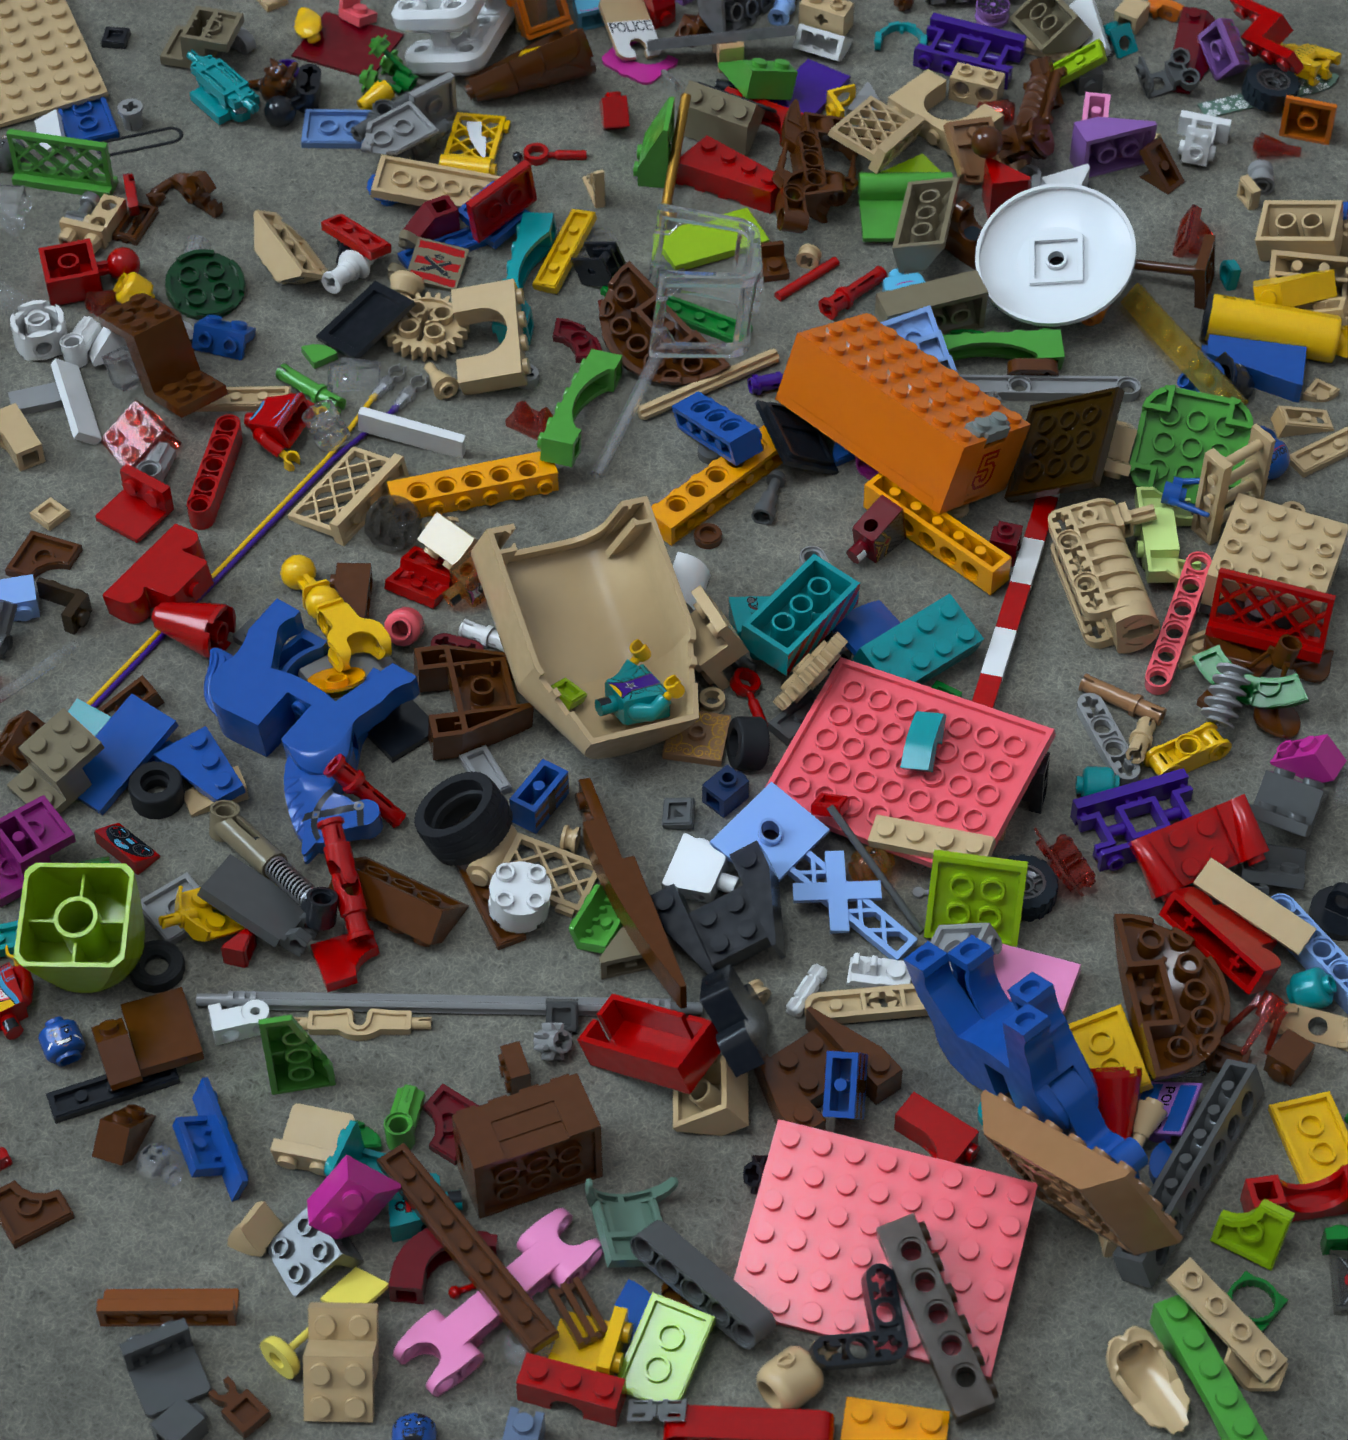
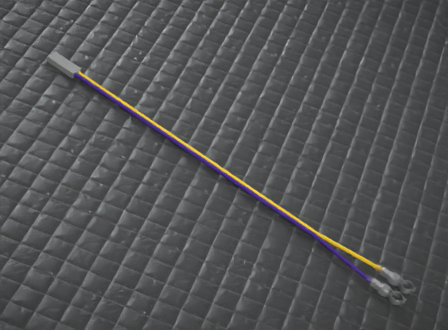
(384, 386)

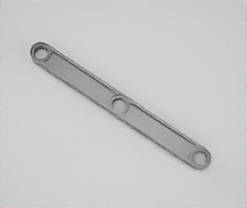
(1050, 386)

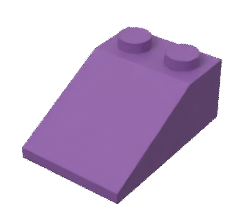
(1110, 143)

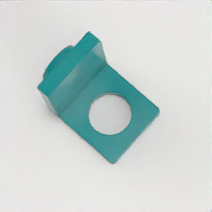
(1116, 31)

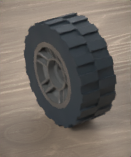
(1268, 85)
(1040, 888)

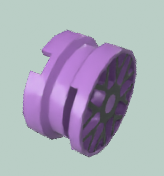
(992, 12)

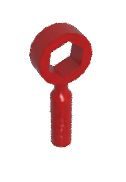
(559, 154)
(748, 691)

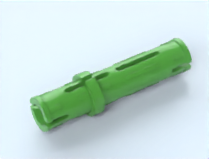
(313, 390)

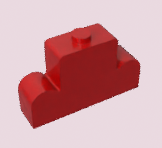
(165, 573)
(1234, 943)

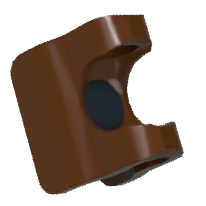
(963, 233)

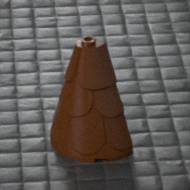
(559, 59)

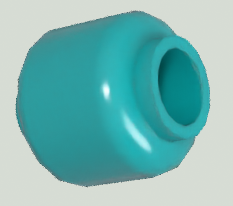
(1096, 779)
(1312, 988)

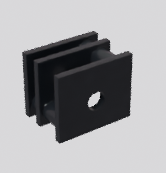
(601, 266)

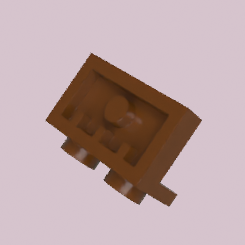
(15, 734)

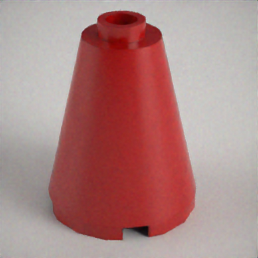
(196, 624)
(1118, 1097)

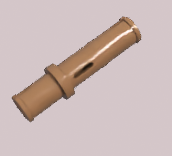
(1132, 703)

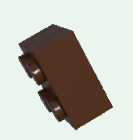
(514, 1068)

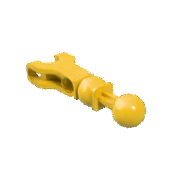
(337, 620)

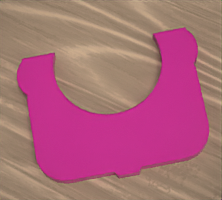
(640, 73)

